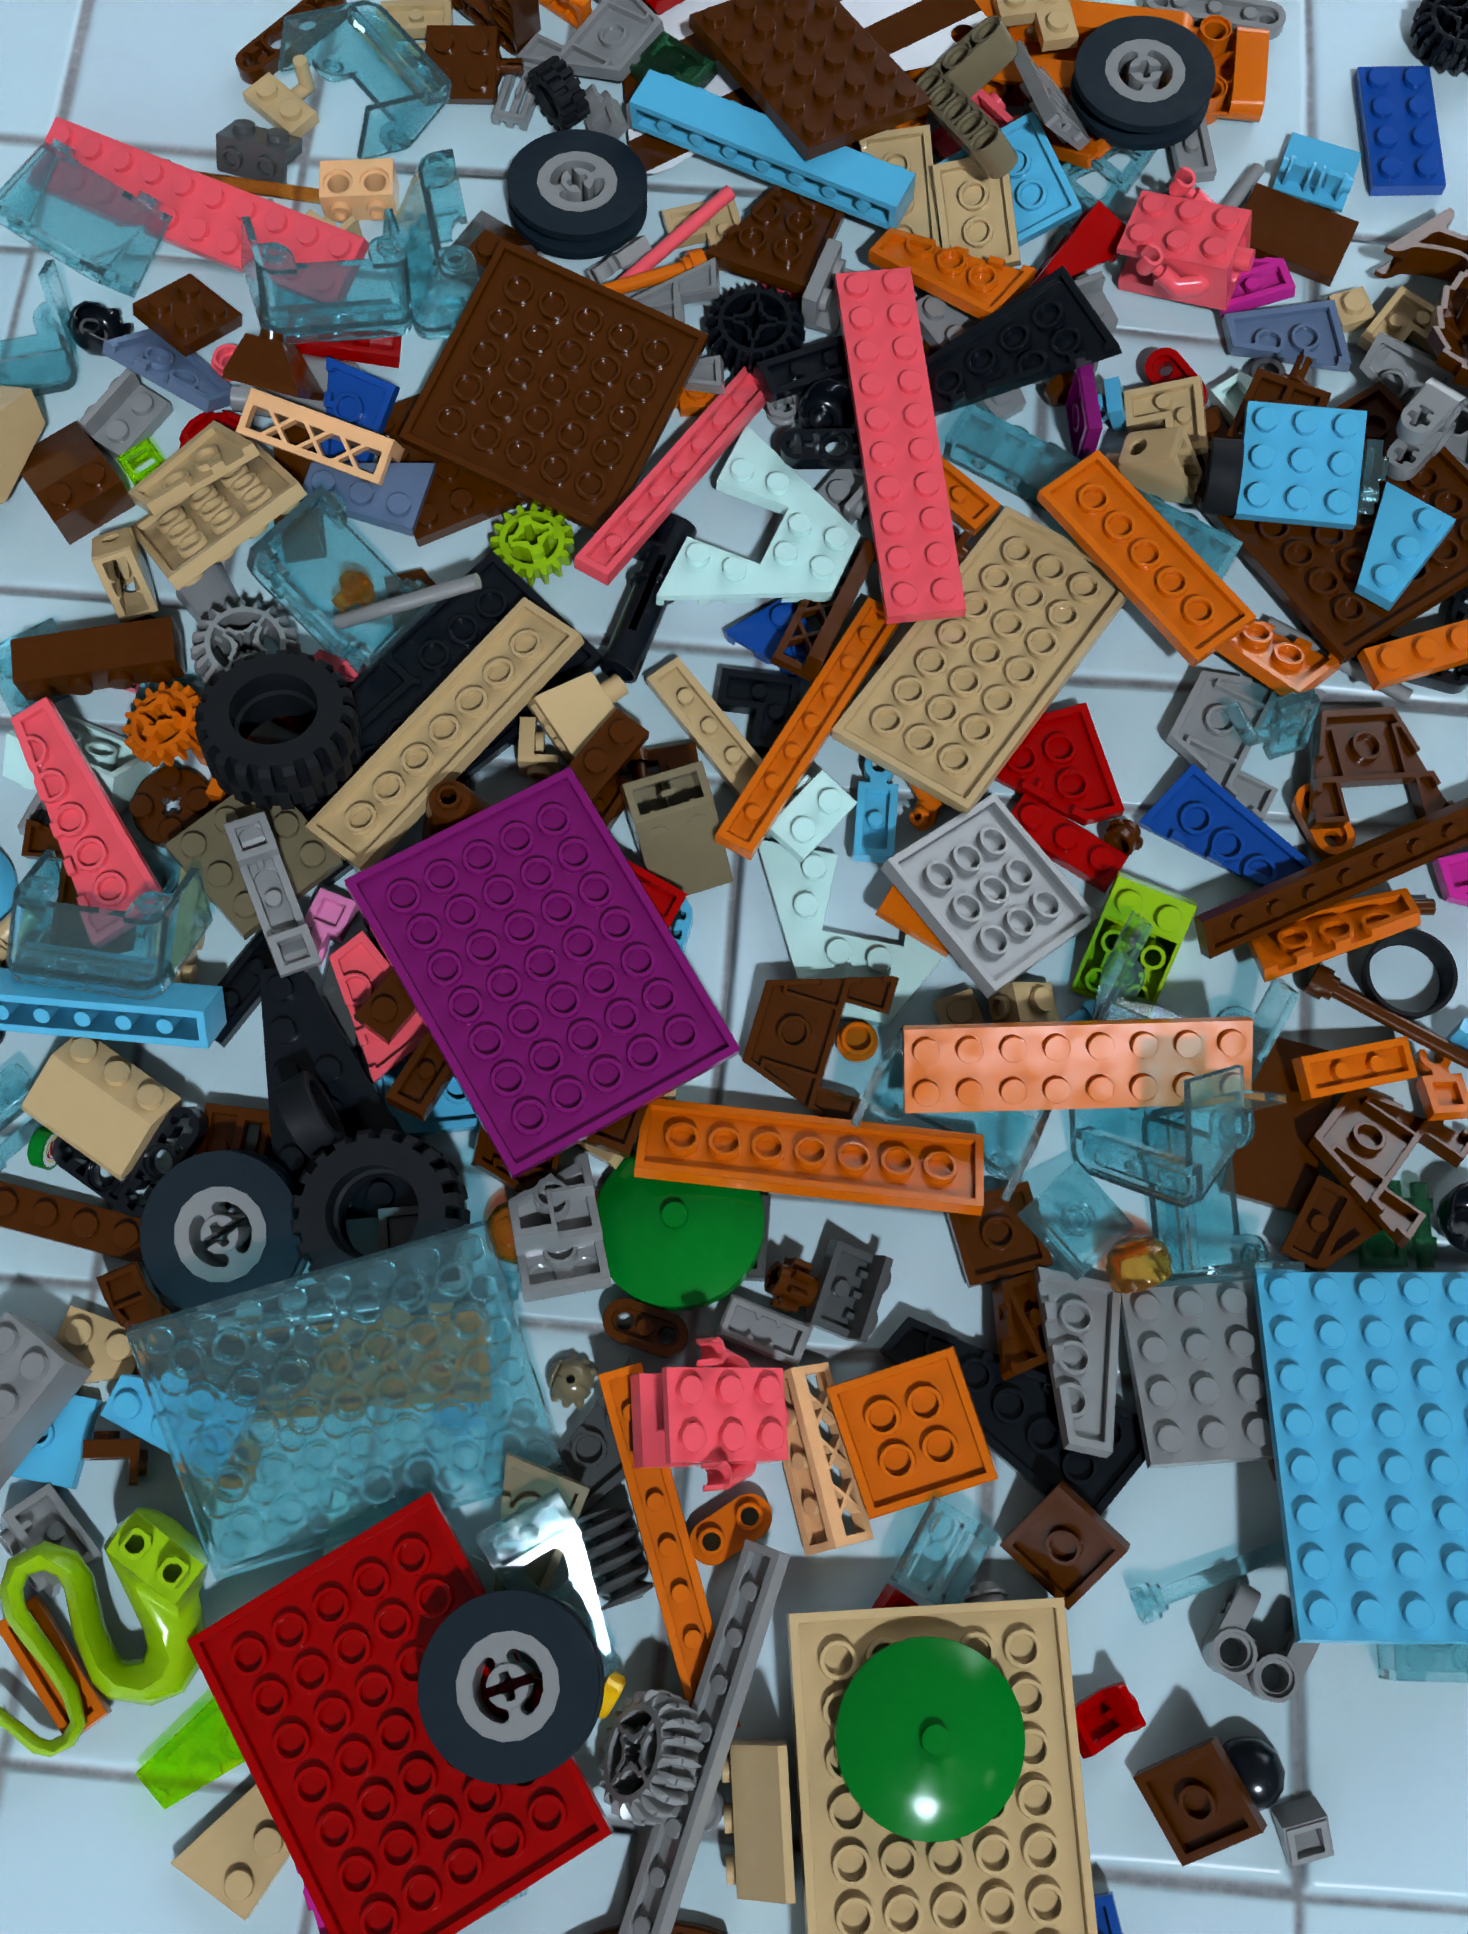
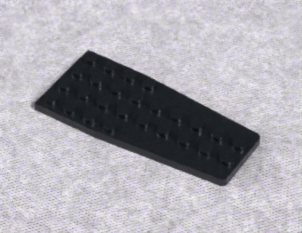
(427, 658)

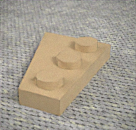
(195, 465)

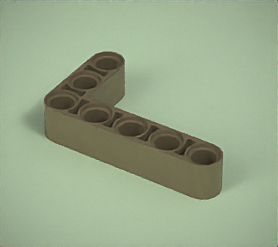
(960, 76)

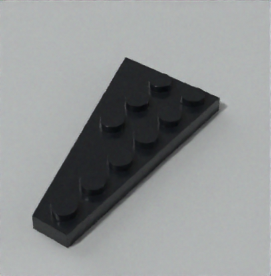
(1021, 343)

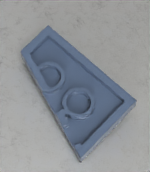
(1288, 332)
(392, 506)

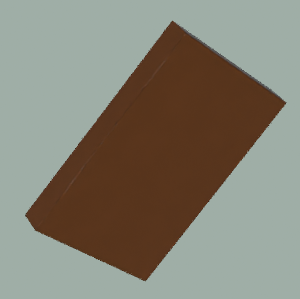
(1300, 232)

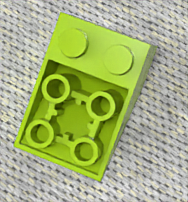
(1162, 908)

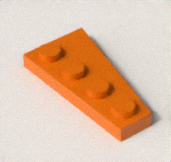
(951, 273)
(1277, 661)
(1333, 932)

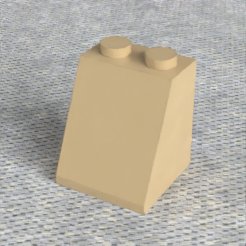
(19, 431)

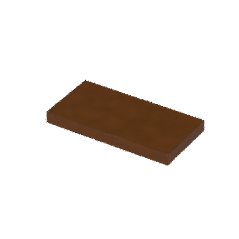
(1277, 1162)

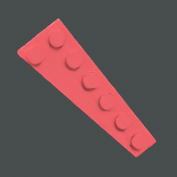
(90, 832)

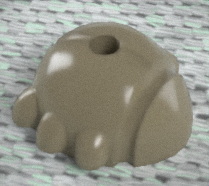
(578, 1390)

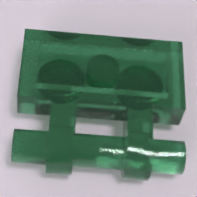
(1382, 1251)

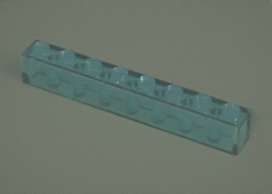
(1026, 464)

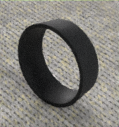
(1434, 950)

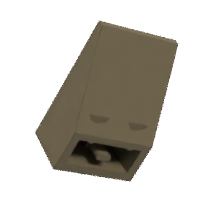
(677, 827)

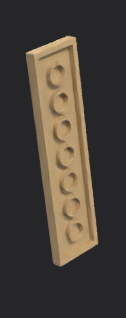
(444, 734)

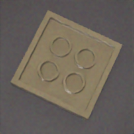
(208, 848)

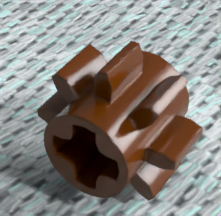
(791, 1284)

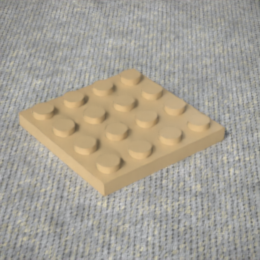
(218, 518)

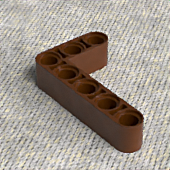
(515, 19)

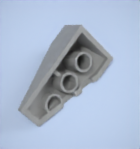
(1405, 372)

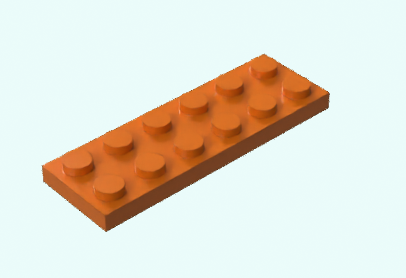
(1146, 558)

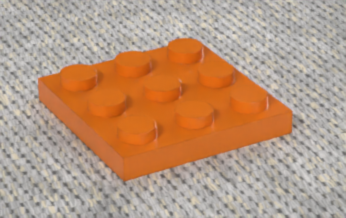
(912, 1432)

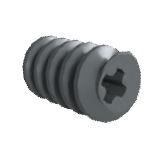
(615, 1556)

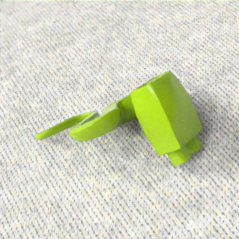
(162, 1578)

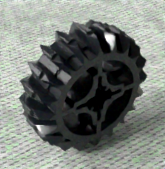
(1439, 35)
(734, 321)

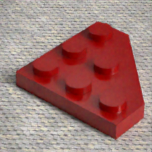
(1065, 767)

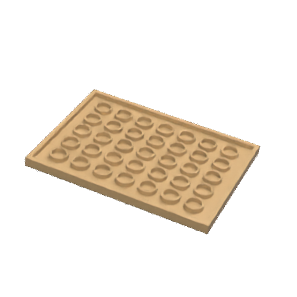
(1010, 1876)

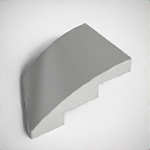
(559, 1235)

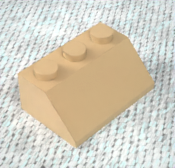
(99, 1103)
(760, 1821)

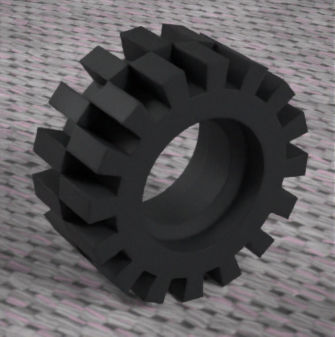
(558, 93)

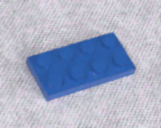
(1399, 131)

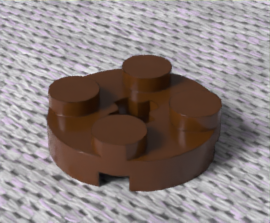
(159, 790)

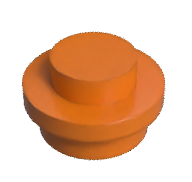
(857, 1041)

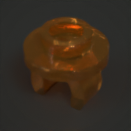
(355, 589)

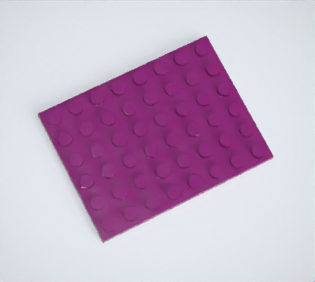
(541, 970)

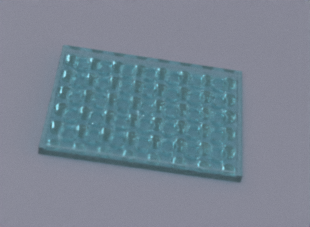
(344, 1397)

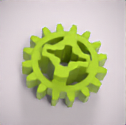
(548, 533)

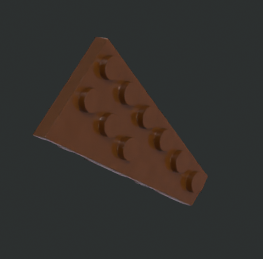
(780, 239)

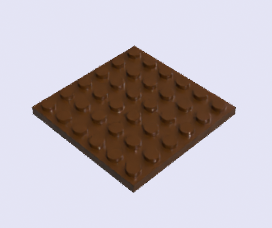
(553, 387)
(1320, 566)

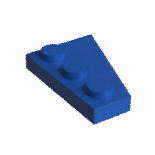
(358, 401)

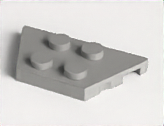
(1049, 101)

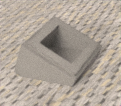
(1303, 1830)

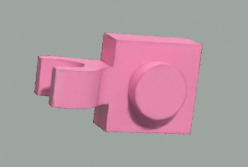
(329, 919)

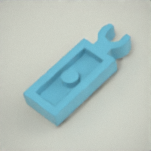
(875, 816)

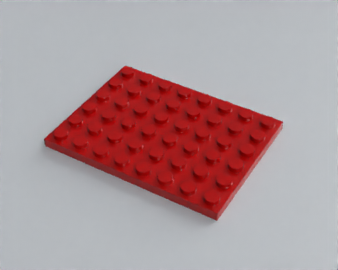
(333, 1733)

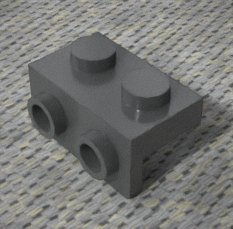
(256, 151)
(849, 1292)

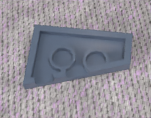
(166, 367)

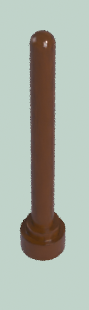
(1327, 985)

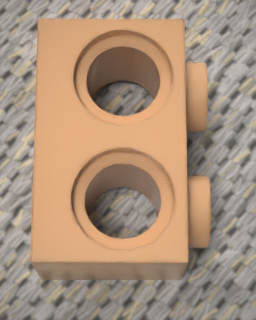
(358, 188)

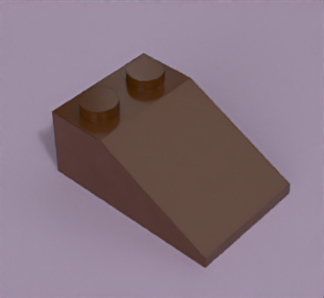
(75, 483)

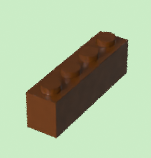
(97, 658)

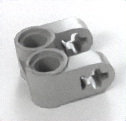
(1424, 428)
(1231, 1622)

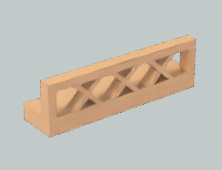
(326, 427)
(813, 1494)

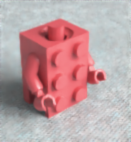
(1185, 246)
(710, 1416)

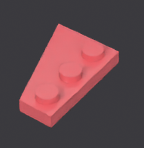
(359, 972)

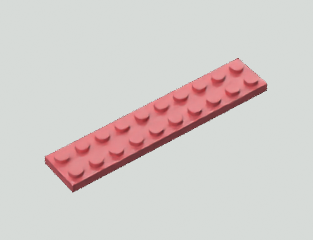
(204, 209)
(899, 446)

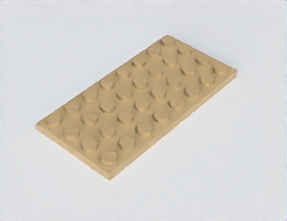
(975, 685)

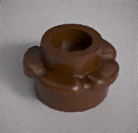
(1124, 836)

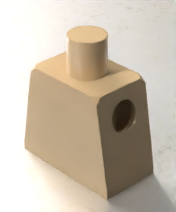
(1160, 463)
(119, 564)
(576, 711)

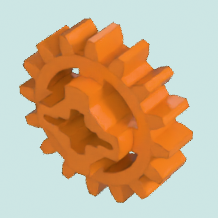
(161, 724)

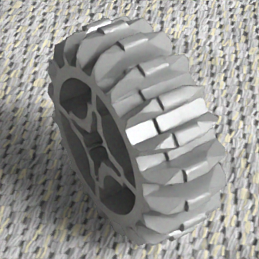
(237, 631)
(650, 1757)

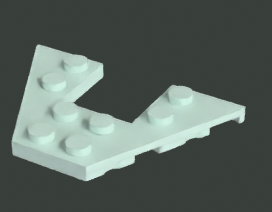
(803, 557)
(801, 906)

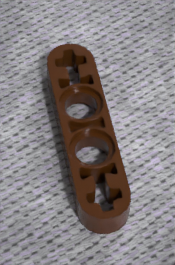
(258, 55)

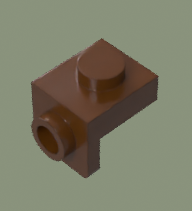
(109, 1446)

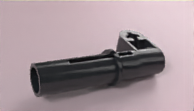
(641, 613)

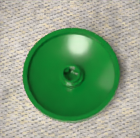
(678, 1240)
(929, 1739)

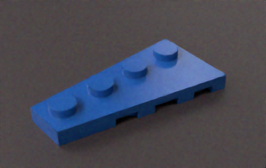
(1221, 830)

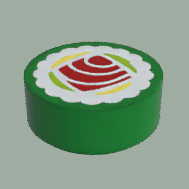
(40, 1149)

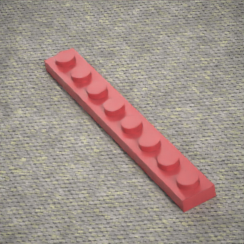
(671, 479)

